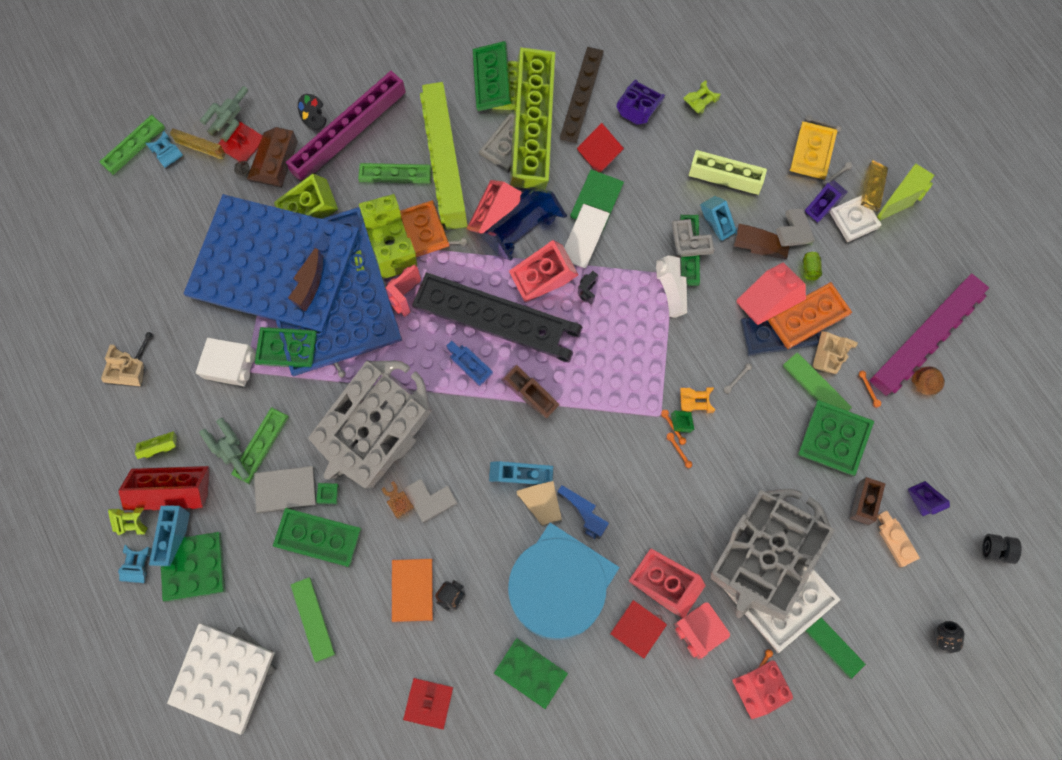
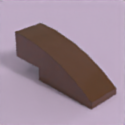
(759, 241)
(307, 280)
(530, 391)

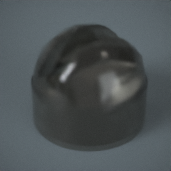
(242, 168)

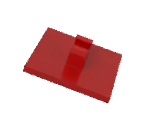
(242, 143)
(600, 148)
(638, 629)
(428, 703)

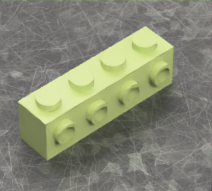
(727, 172)

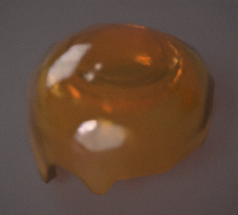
(928, 380)

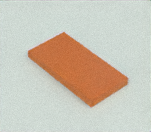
(810, 316)

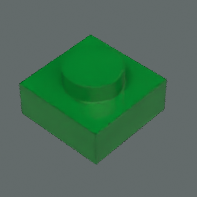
(682, 421)
(327, 493)

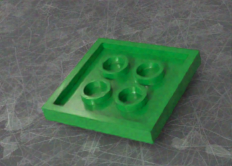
(835, 438)
(195, 569)

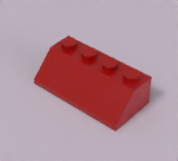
(165, 487)

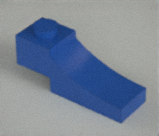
(593, 525)

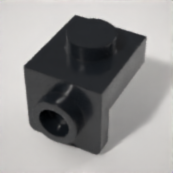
(586, 285)

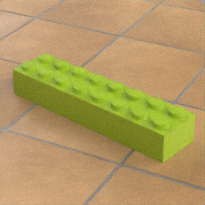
(532, 119)
(443, 156)

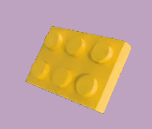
(813, 150)

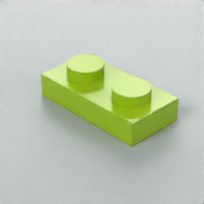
(155, 445)

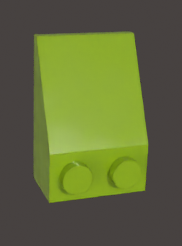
(911, 189)
(309, 198)

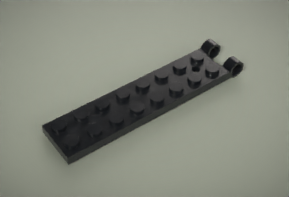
(495, 316)

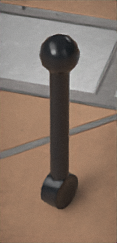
(148, 335)

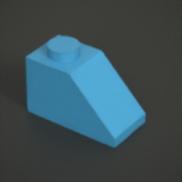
(718, 217)

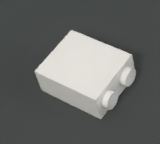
(226, 362)

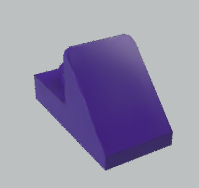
(928, 499)

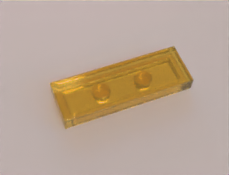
(197, 143)
(874, 186)

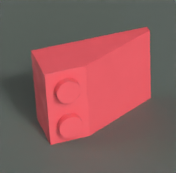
(494, 205)
(543, 271)
(772, 294)
(668, 583)

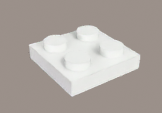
(854, 219)

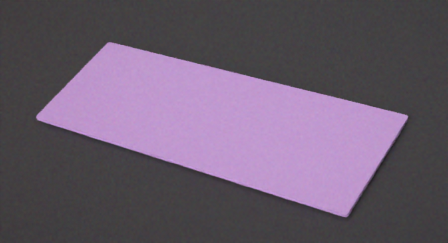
(613, 363)

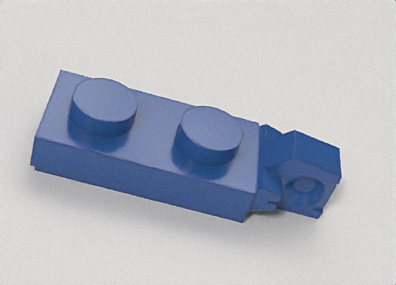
(469, 363)

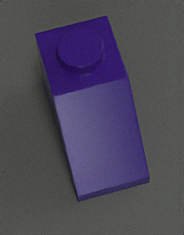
(826, 200)

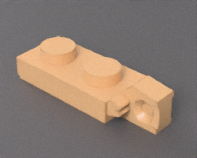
(896, 540)

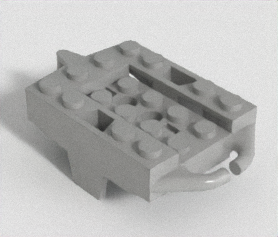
(399, 418)
(764, 523)

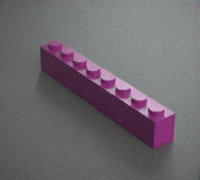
(346, 126)
(927, 336)

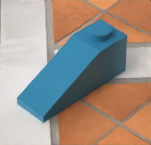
(520, 473)
(169, 534)

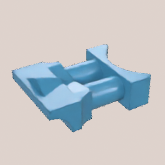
(166, 155)
(130, 572)

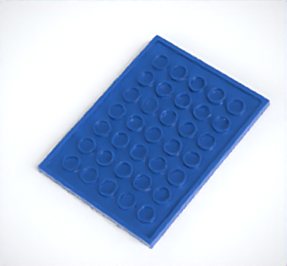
(256, 254)
(361, 313)

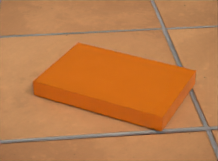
(424, 228)
(412, 590)

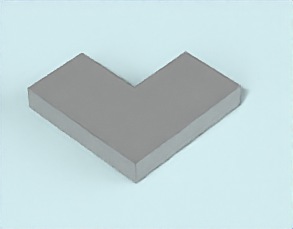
(799, 230)
(690, 245)
(429, 505)

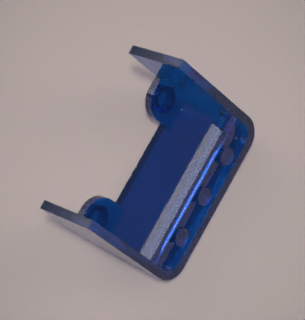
(534, 208)

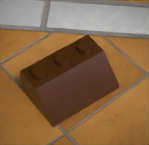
(271, 157)

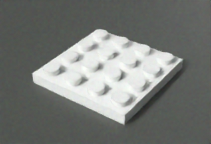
(811, 604)
(221, 678)

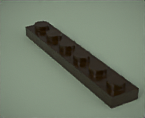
(582, 95)

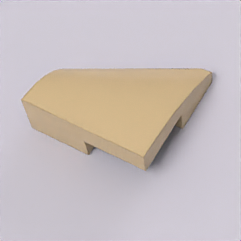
(832, 352)
(122, 368)
(542, 502)

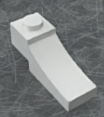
(674, 285)

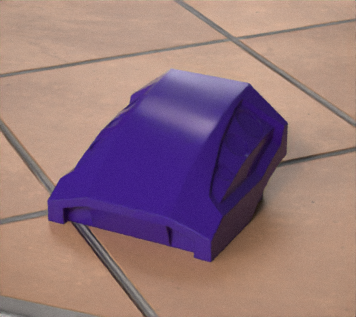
(639, 102)

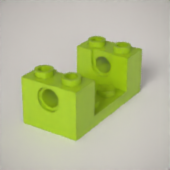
(382, 224)

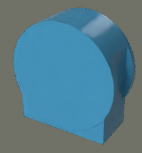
(559, 585)

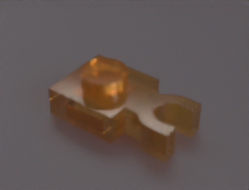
(398, 502)

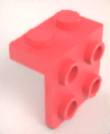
(400, 286)
(702, 630)
(763, 690)

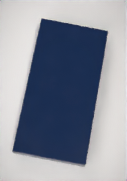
(764, 339)

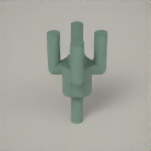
(225, 114)
(226, 447)

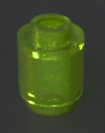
(812, 266)

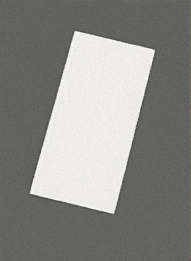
(585, 235)

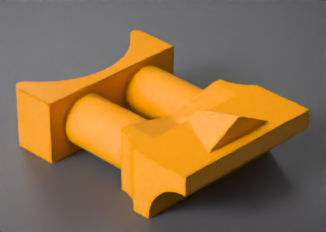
(688, 400)

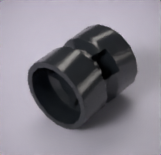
(1004, 549)

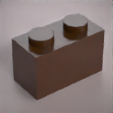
(867, 501)

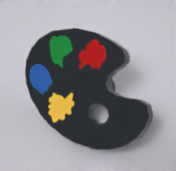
(308, 108)

